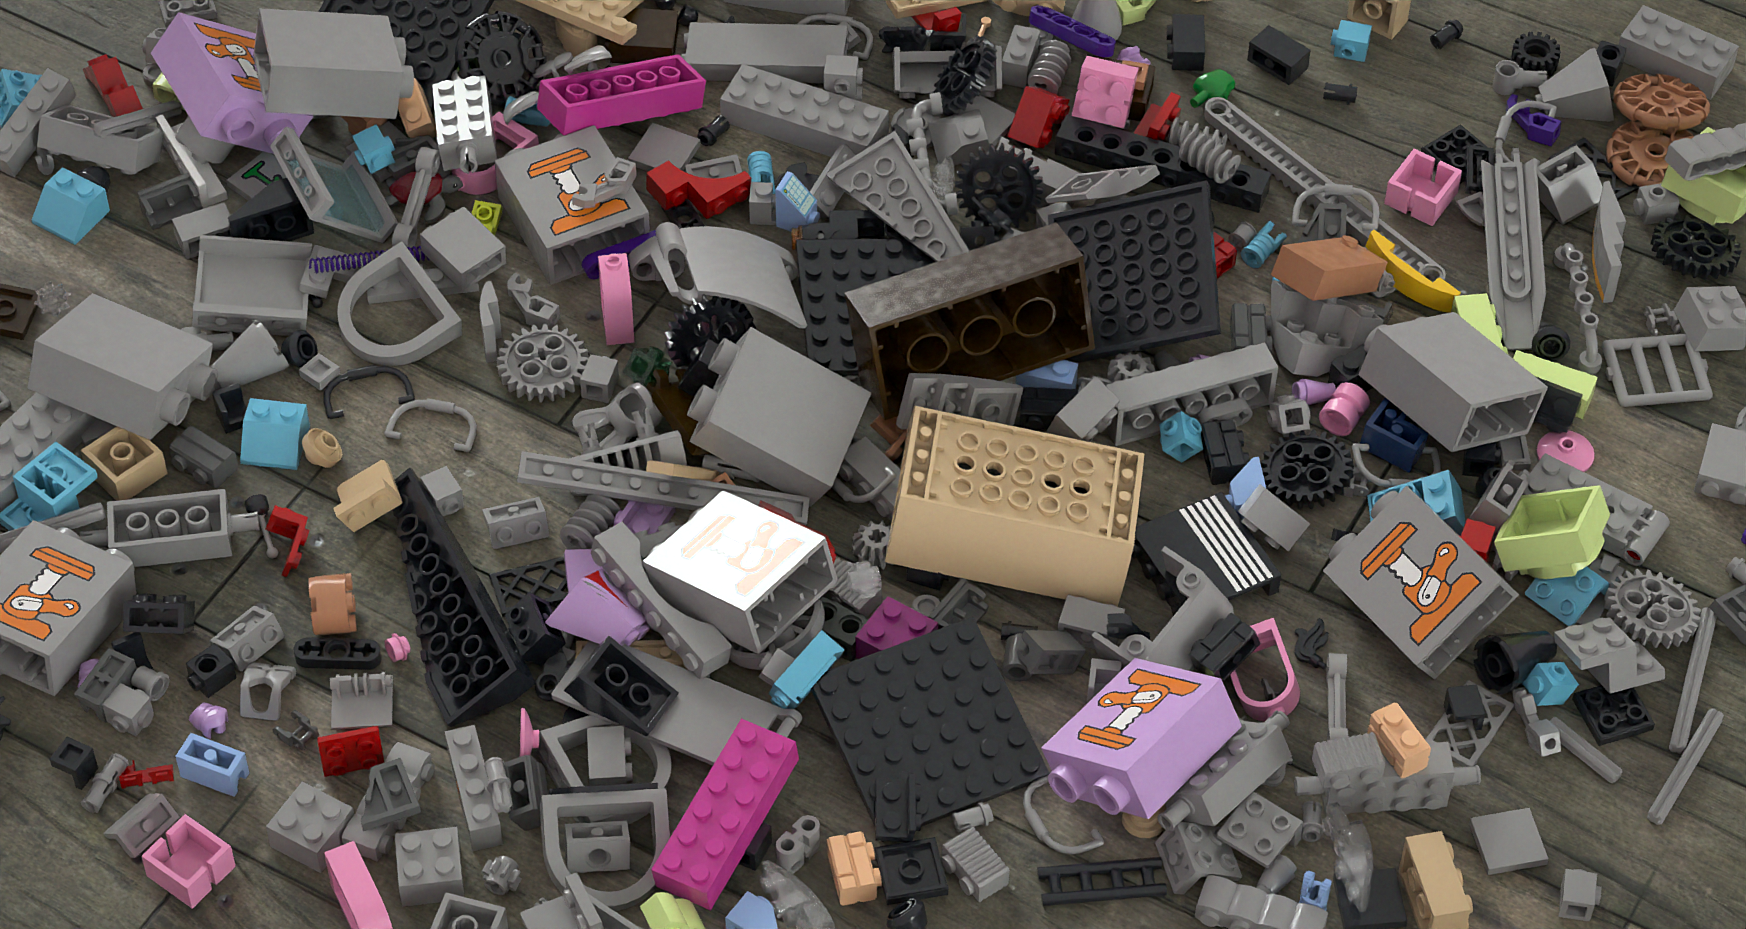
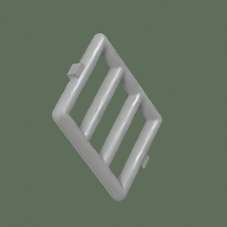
(1650, 396)

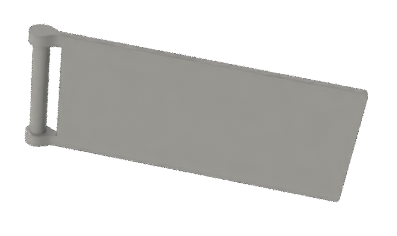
(701, 713)

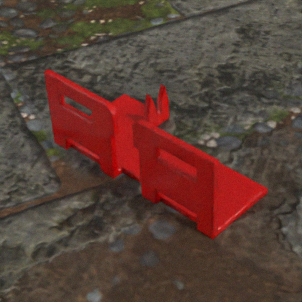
(131, 777)

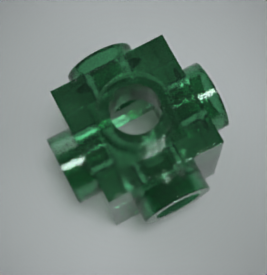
(644, 362)

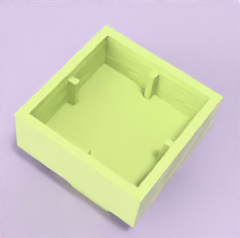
(1711, 197)
(1553, 532)

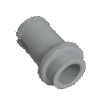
(1737, 569)
(973, 817)
(1311, 826)

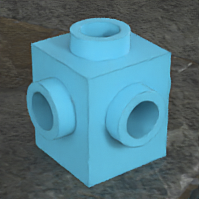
(1181, 436)

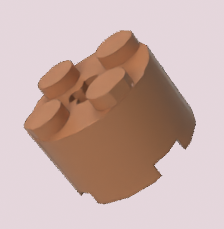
(332, 604)

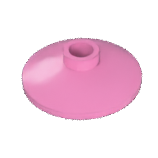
(1568, 448)
(528, 737)

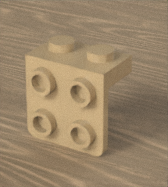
(367, 496)

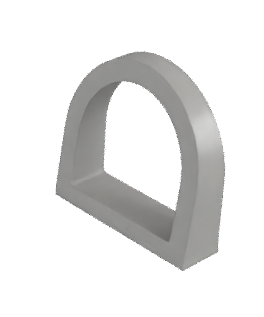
(390, 262)
(574, 733)
(604, 803)

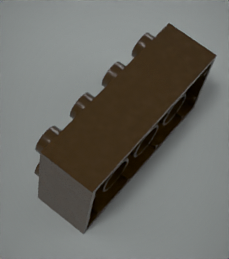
(973, 315)

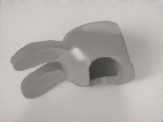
(619, 414)

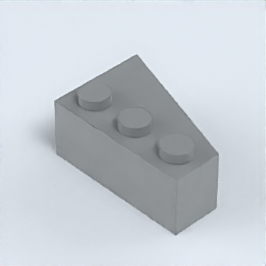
(1053, 175)

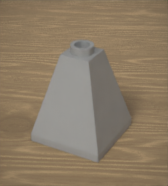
(1579, 90)

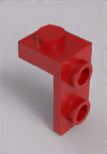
(945, 20)
(290, 525)

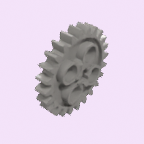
(542, 362)
(1663, 623)

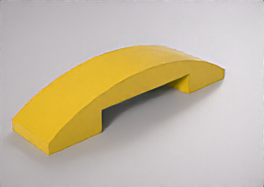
(1407, 280)

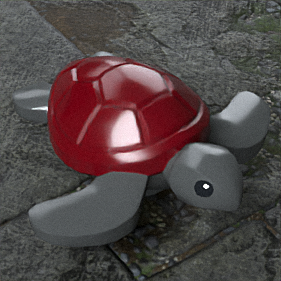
(439, 184)

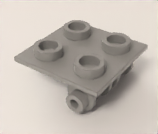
(361, 701)

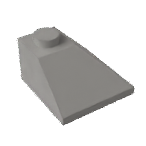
(959, 136)

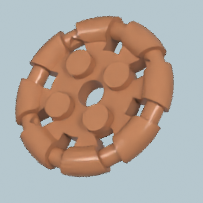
(1661, 101)
(1642, 166)

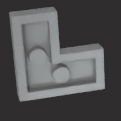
(320, 283)

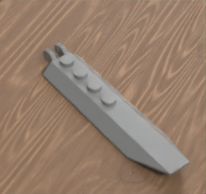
(1514, 247)

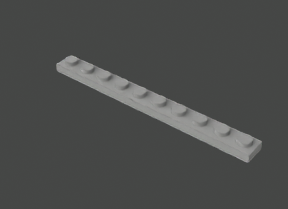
(643, 485)

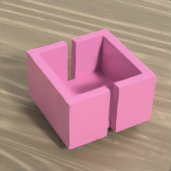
(1103, 90)
(1415, 192)
(195, 863)

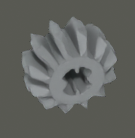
(1128, 367)
(871, 544)

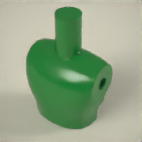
(1210, 85)

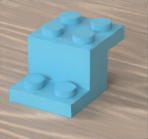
(47, 487)

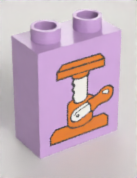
(219, 84)
(1140, 738)

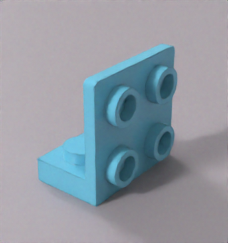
(13, 90)
(1567, 596)

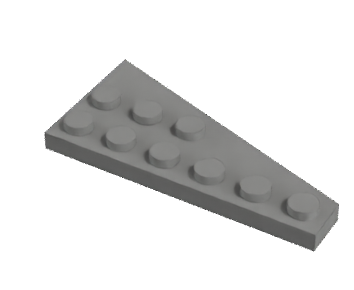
(897, 193)

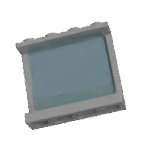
(335, 193)

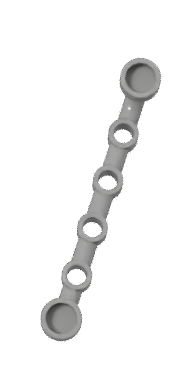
(919, 148)
(1570, 259)

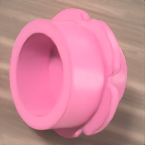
(397, 647)

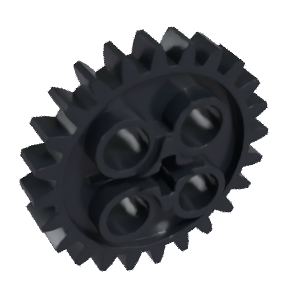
(965, 74)
(994, 163)
(1696, 247)
(687, 335)
(1307, 469)

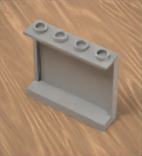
(250, 282)

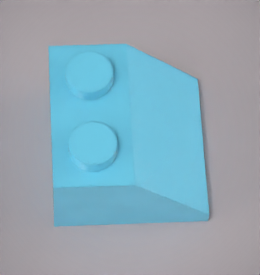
(70, 206)
(273, 433)

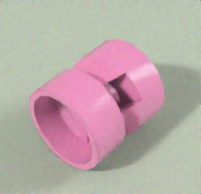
(1344, 409)

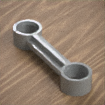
(426, 167)
(1336, 680)

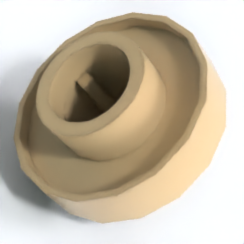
(321, 448)
(1141, 826)

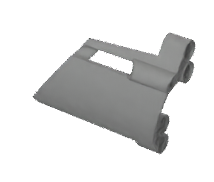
(721, 265)

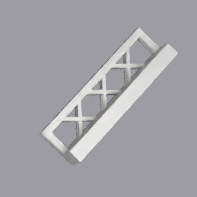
(202, 175)

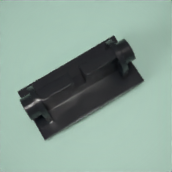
(907, 38)

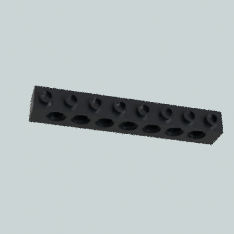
(1120, 149)

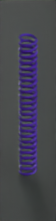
(417, 255)

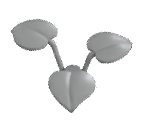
(529, 99)

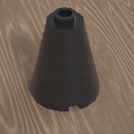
(1509, 658)

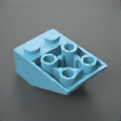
(1437, 491)

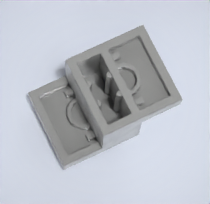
(1609, 655)

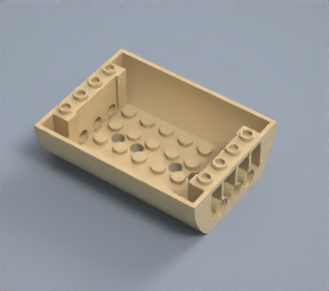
(1012, 524)

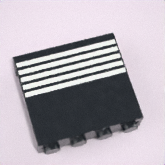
(1212, 540)

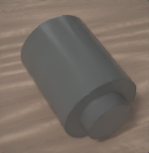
(1013, 667)

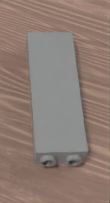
(781, 49)

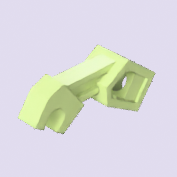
(1133, 10)

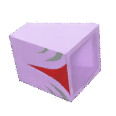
(599, 610)

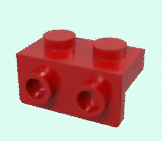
(1158, 119)

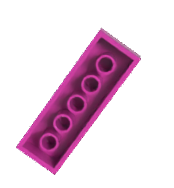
(621, 94)
(725, 814)

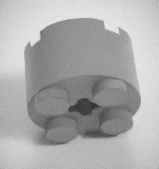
(202, 148)

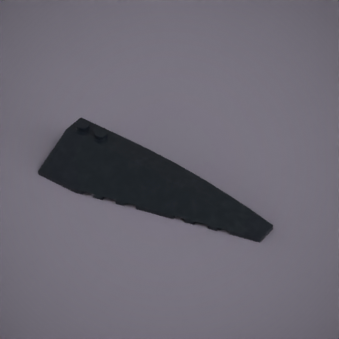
(462, 636)

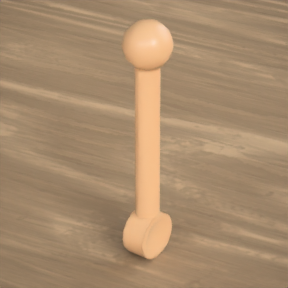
(985, 23)

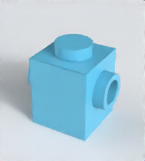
(1351, 40)
(373, 149)
(1550, 683)

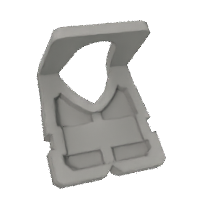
(276, 677)

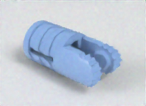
(1315, 892)

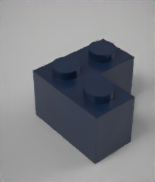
(1394, 437)

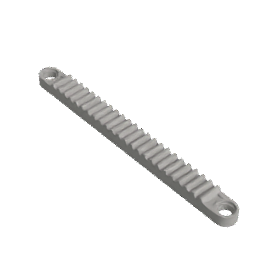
(1302, 176)

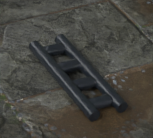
(1089, 894)

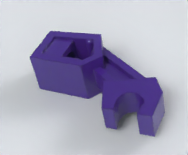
(1537, 125)

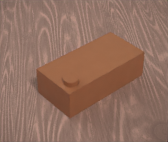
(1329, 268)

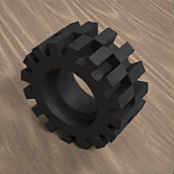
(1536, 45)

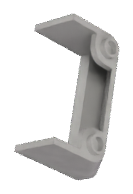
(918, 71)
(1187, 626)

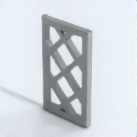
(1495, 723)

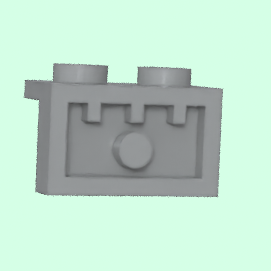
(516, 522)
(249, 636)

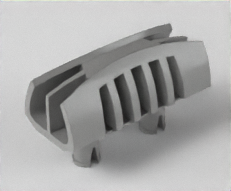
(633, 455)

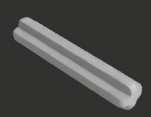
(1587, 752)

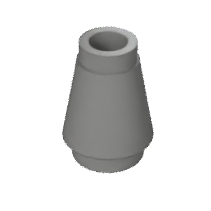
(1277, 875)

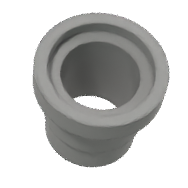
(150, 682)

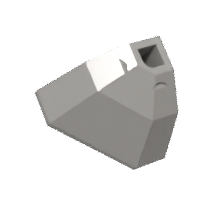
(1316, 332)

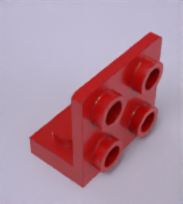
(350, 751)

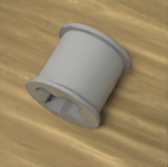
(1242, 235)

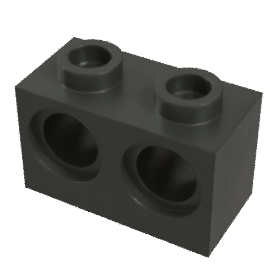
(842, 626)

